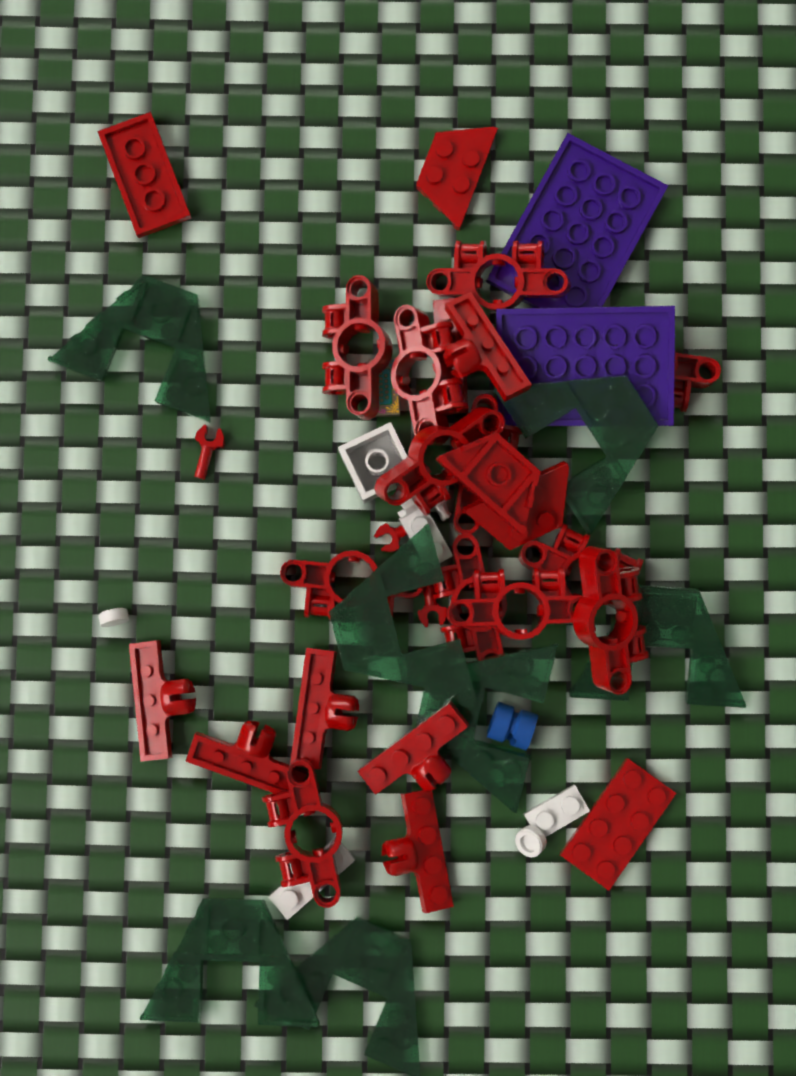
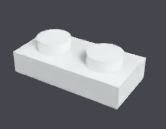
(557, 811)

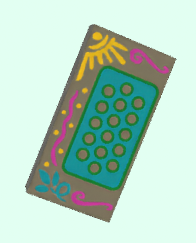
(388, 398)

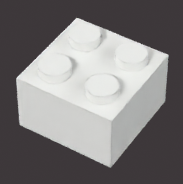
(371, 457)

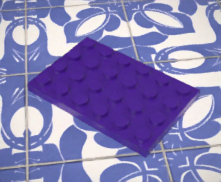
(590, 220)
(593, 344)

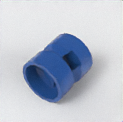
(512, 725)

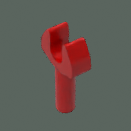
(207, 450)
(395, 533)
(431, 605)

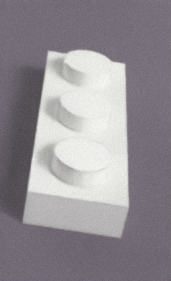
(293, 898)

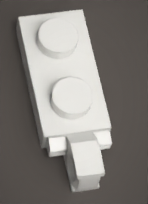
(414, 520)

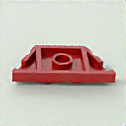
(455, 169)
(496, 476)
(543, 516)

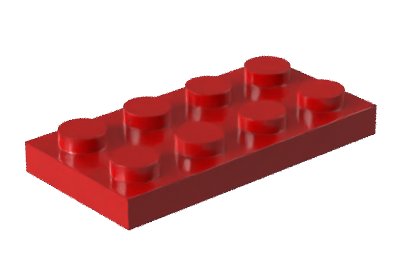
(144, 175)
(617, 824)

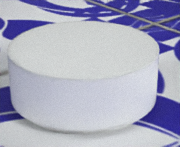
(113, 617)
(530, 841)

